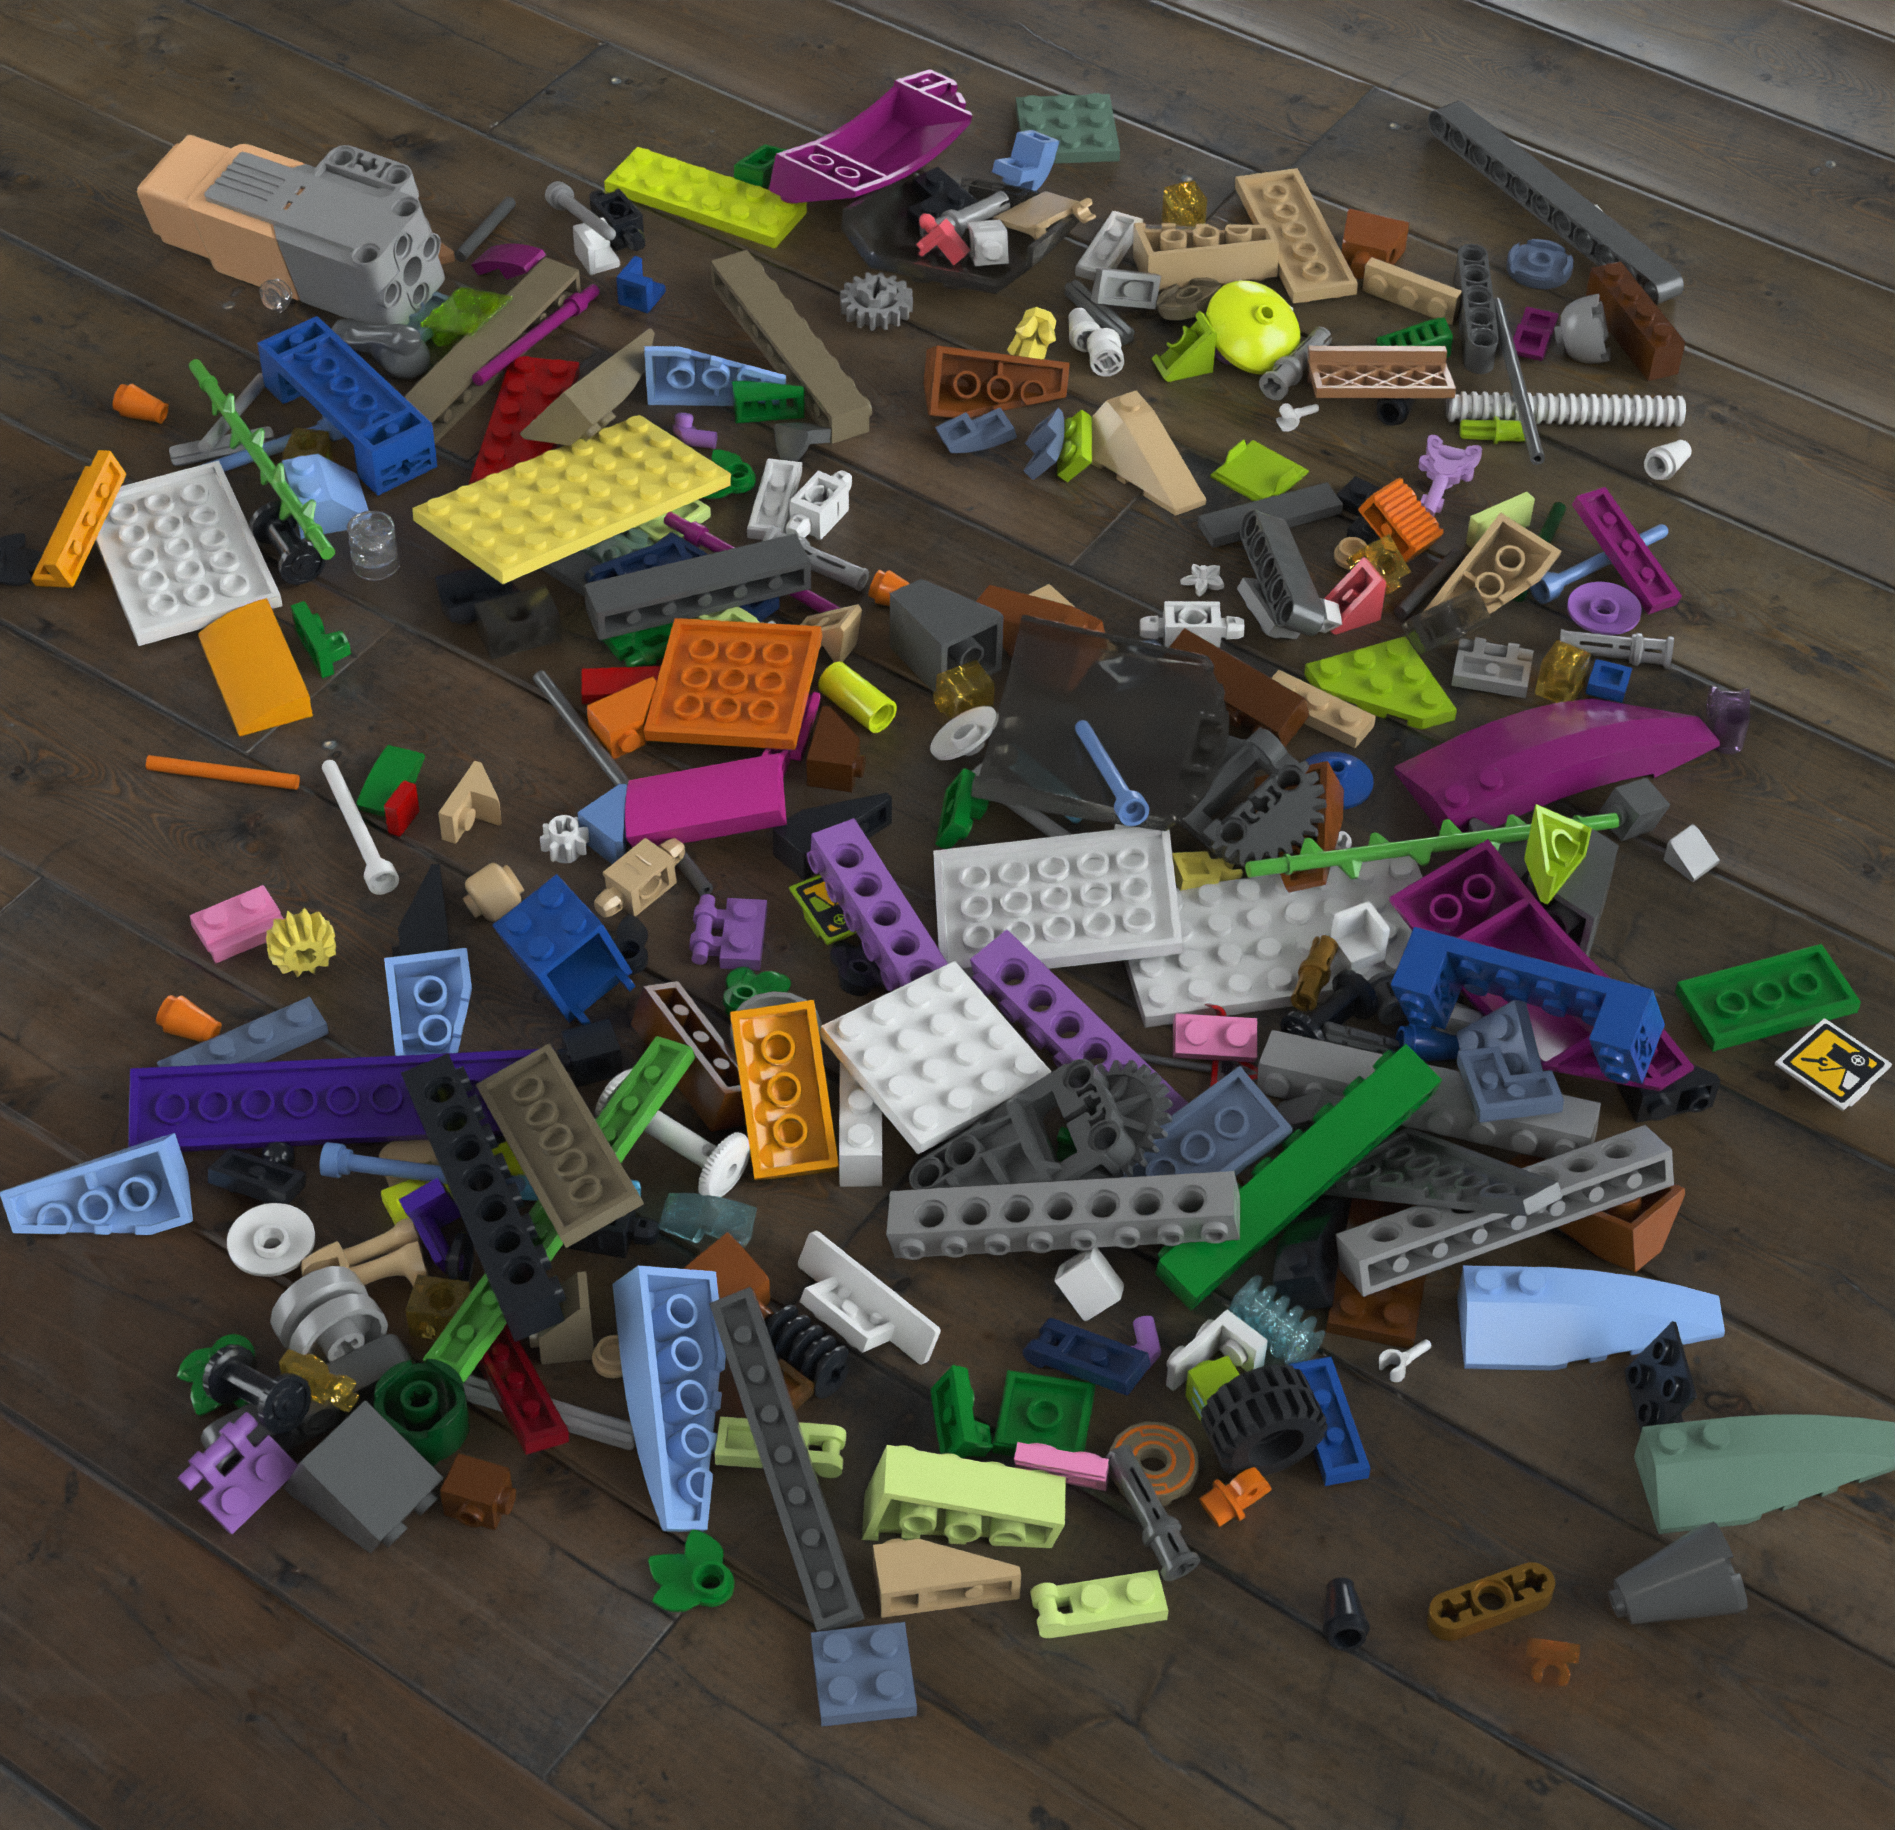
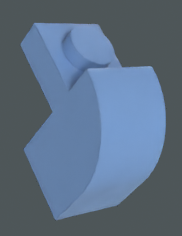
(1029, 161)

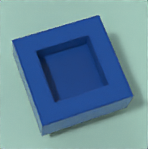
(1608, 681)

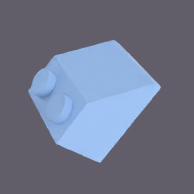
(330, 485)

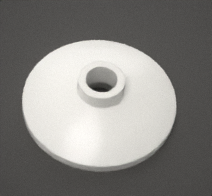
(964, 734)
(269, 1227)

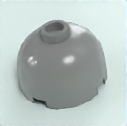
(1584, 330)

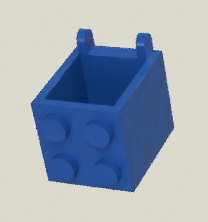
(563, 949)

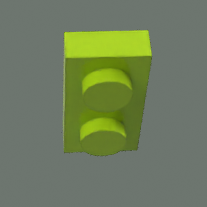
(1077, 446)

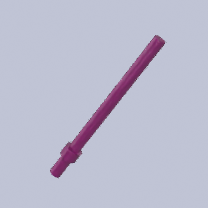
(572, 306)
(699, 536)

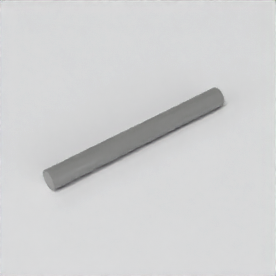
(242, 402)

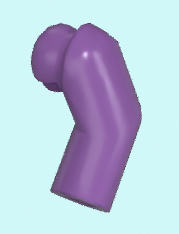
(690, 435)
(1147, 1337)

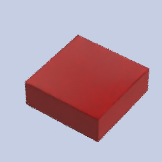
(401, 808)

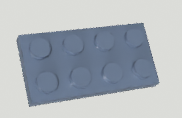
(1218, 1131)

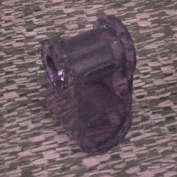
(1728, 717)

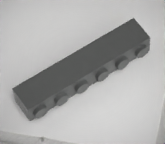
(697, 586)

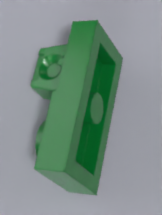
(320, 647)
(957, 810)
(954, 1416)

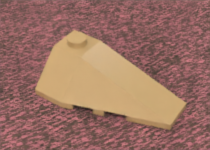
(1139, 450)
(1500, 565)

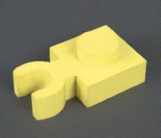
(1198, 869)

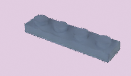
(258, 1039)

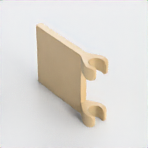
(1043, 210)

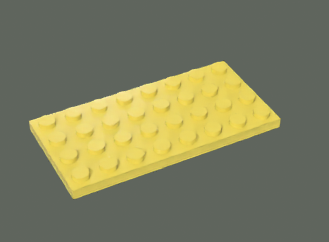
(570, 498)

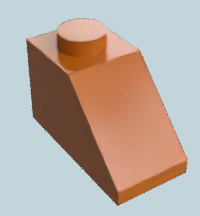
(621, 718)

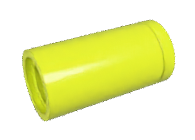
(857, 697)

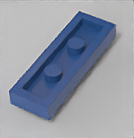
(1340, 1451)

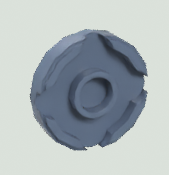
(1539, 264)

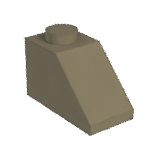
(573, 1337)

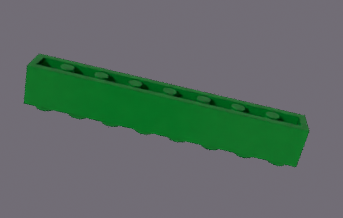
(1304, 1171)

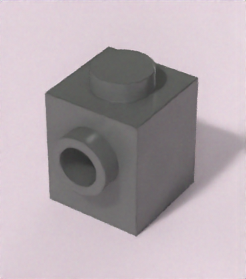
(1637, 807)

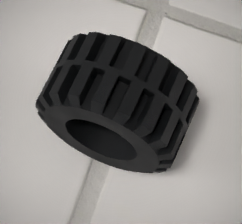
(1263, 1420)

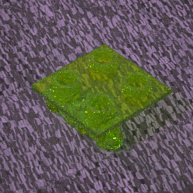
(463, 314)

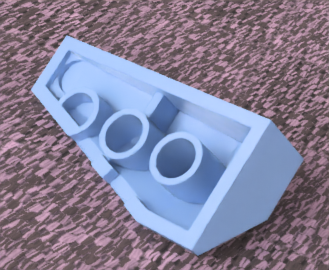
(697, 378)
(428, 1000)
(122, 1192)

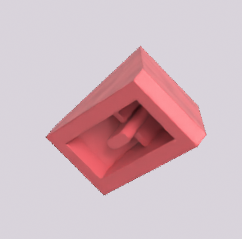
(1359, 596)

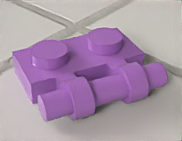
(742, 932)
(248, 1483)

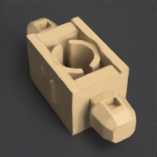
(639, 877)

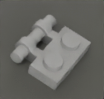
(1492, 667)

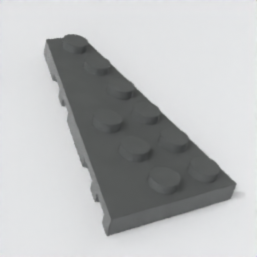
(1437, 1173)

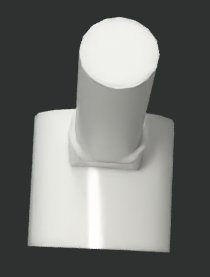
(1291, 416)
(1402, 1359)

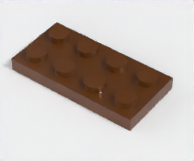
(1383, 1316)

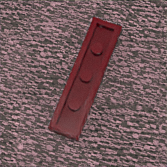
(522, 1395)

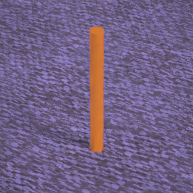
(222, 772)

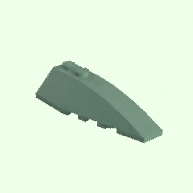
(1754, 1464)

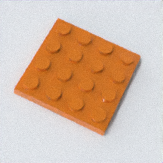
(733, 684)

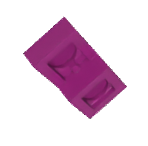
(509, 259)
(1535, 333)

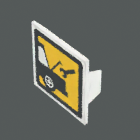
(1833, 1064)

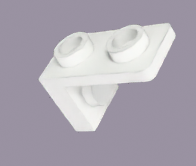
(1226, 1334)

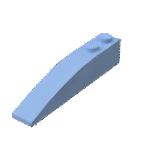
(1569, 1315)
(671, 1385)

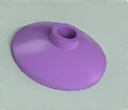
(1604, 608)

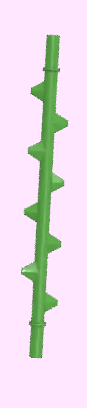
(268, 471)
(1420, 850)

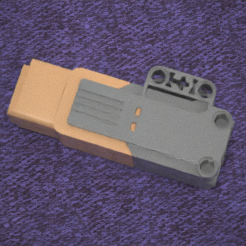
(333, 232)

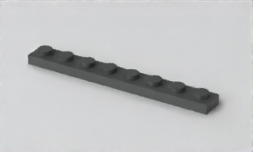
(786, 1462)

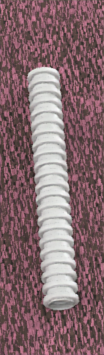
(1571, 408)

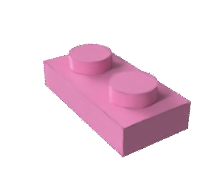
(1214, 1037)

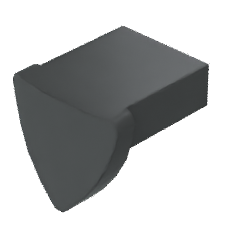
(794, 438)

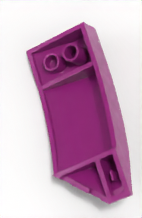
(877, 146)
(1548, 757)
(1488, 904)

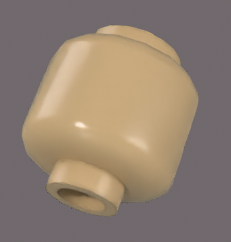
(492, 892)

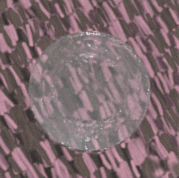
(275, 295)

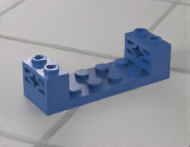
(387, 432)
(1622, 1014)

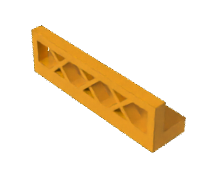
(80, 522)

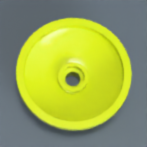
(1252, 325)

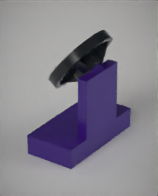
(430, 1210)

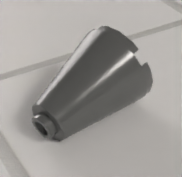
(1681, 1581)

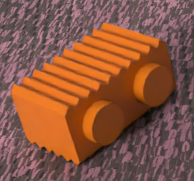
(1400, 514)

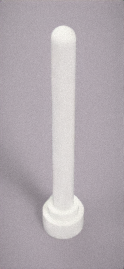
(378, 873)

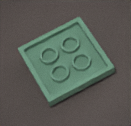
(1078, 121)

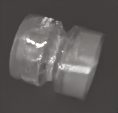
(373, 545)

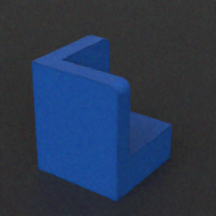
(637, 290)

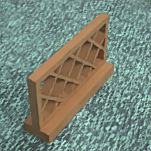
(1379, 372)

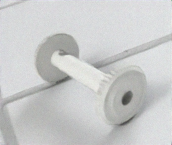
(720, 1164)

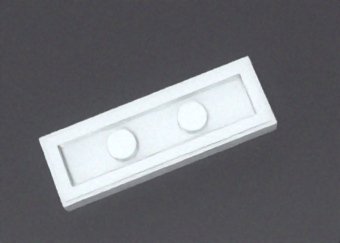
(1108, 245)
(775, 491)

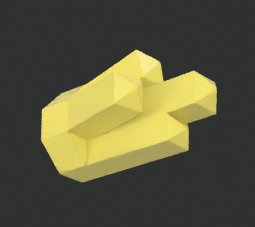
(1033, 334)

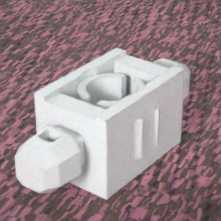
(988, 242)
(819, 504)
(1196, 616)

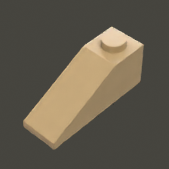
(933, 1577)

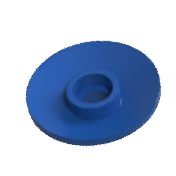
(1351, 773)

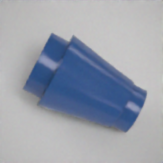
(1428, 1043)

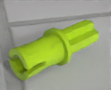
(1492, 430)

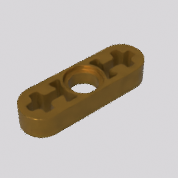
(1479, 1618)

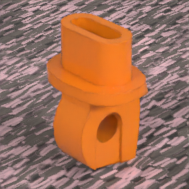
(1228, 1501)

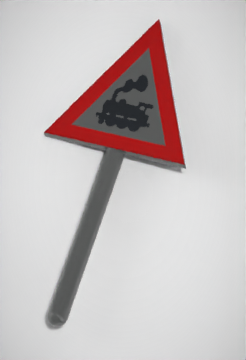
(1218, 1069)

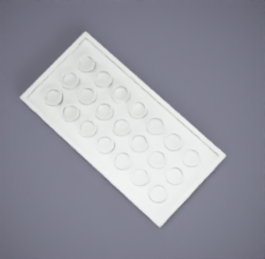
(1252, 935)

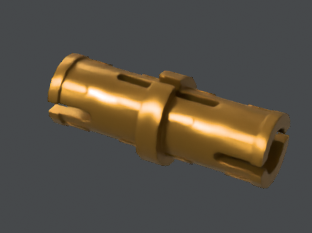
(1314, 973)

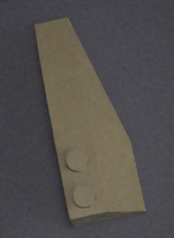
(590, 401)

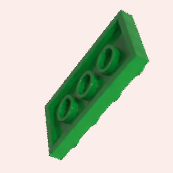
(1767, 997)

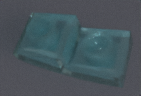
(695, 1215)

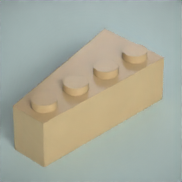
(1223, 255)

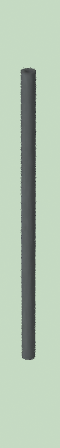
(1518, 385)
(608, 764)

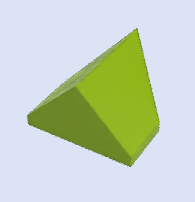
(1190, 354)
(1554, 850)

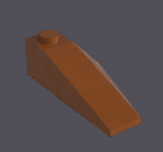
(982, 381)
(1015, 604)
(1327, 832)
(1627, 1232)

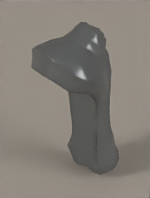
(392, 346)

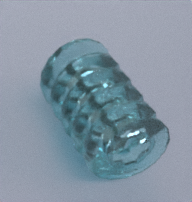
(1282, 1329)

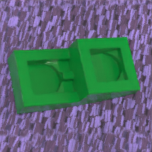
(386, 775)

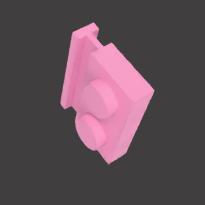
(236, 923)
(1079, 1467)

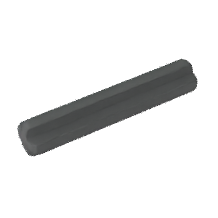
(1100, 313)

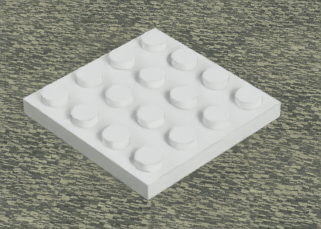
(934, 1055)

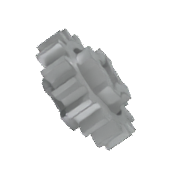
(876, 301)

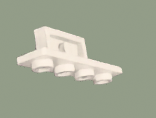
(861, 1304)

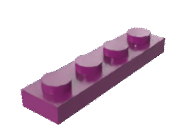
(1626, 550)

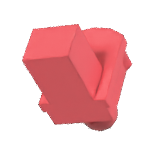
(943, 236)

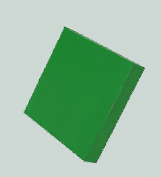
(1043, 1412)

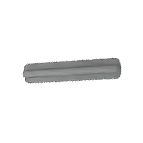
(190, 453)

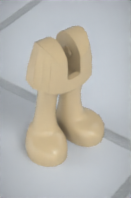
(400, 1242)

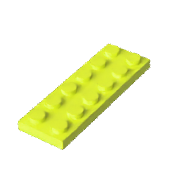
(705, 197)

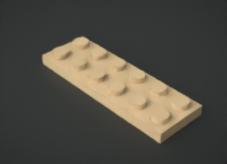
(1308, 254)

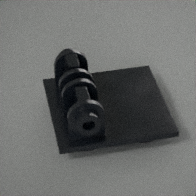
(1661, 1380)

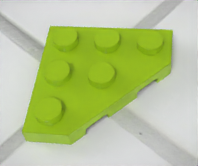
(1383, 682)

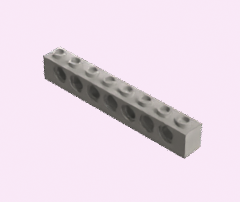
(1081, 1201)
(1437, 1237)

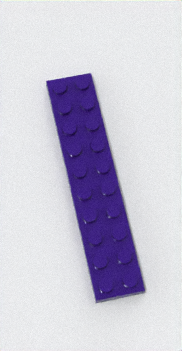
(292, 1100)

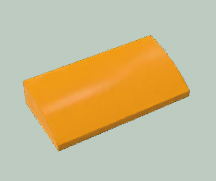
(255, 669)
(784, 1090)

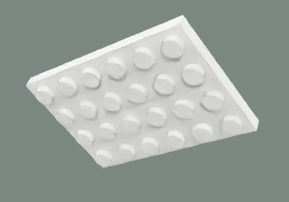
(182, 553)
(1061, 897)

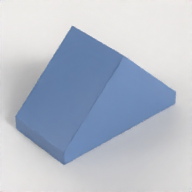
(606, 823)

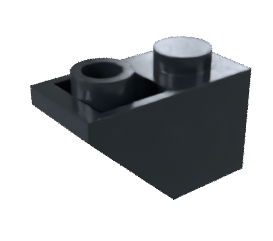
(1688, 1094)

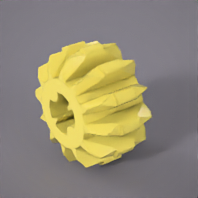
(301, 942)

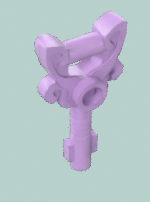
(1446, 467)

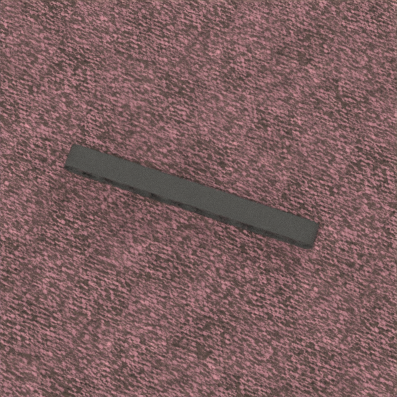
(1552, 199)

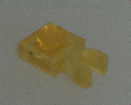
(322, 1383)

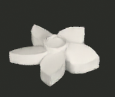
(1204, 578)

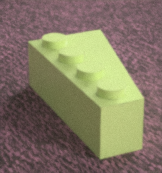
(962, 1500)

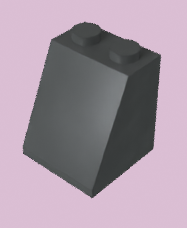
(943, 630)
(1582, 897)
(365, 1480)

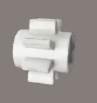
(564, 839)

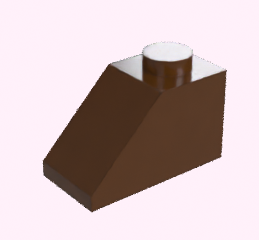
(834, 754)

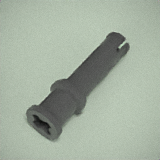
(1160, 1530)

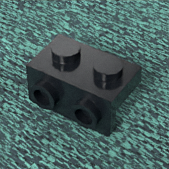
(466, 587)

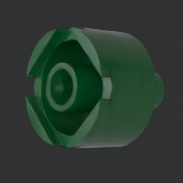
(425, 1407)

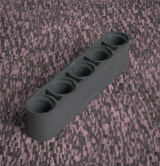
(1476, 309)
(1282, 573)
(362, 1365)

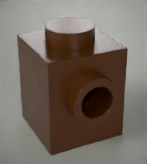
(477, 1492)

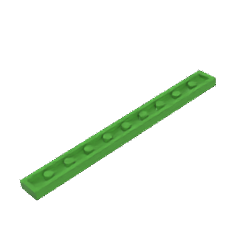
(622, 1123)

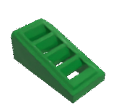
(757, 166)
(1428, 333)
(748, 393)

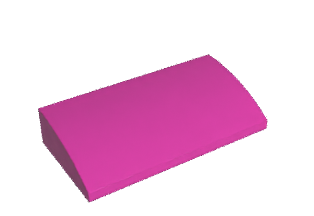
(706, 801)

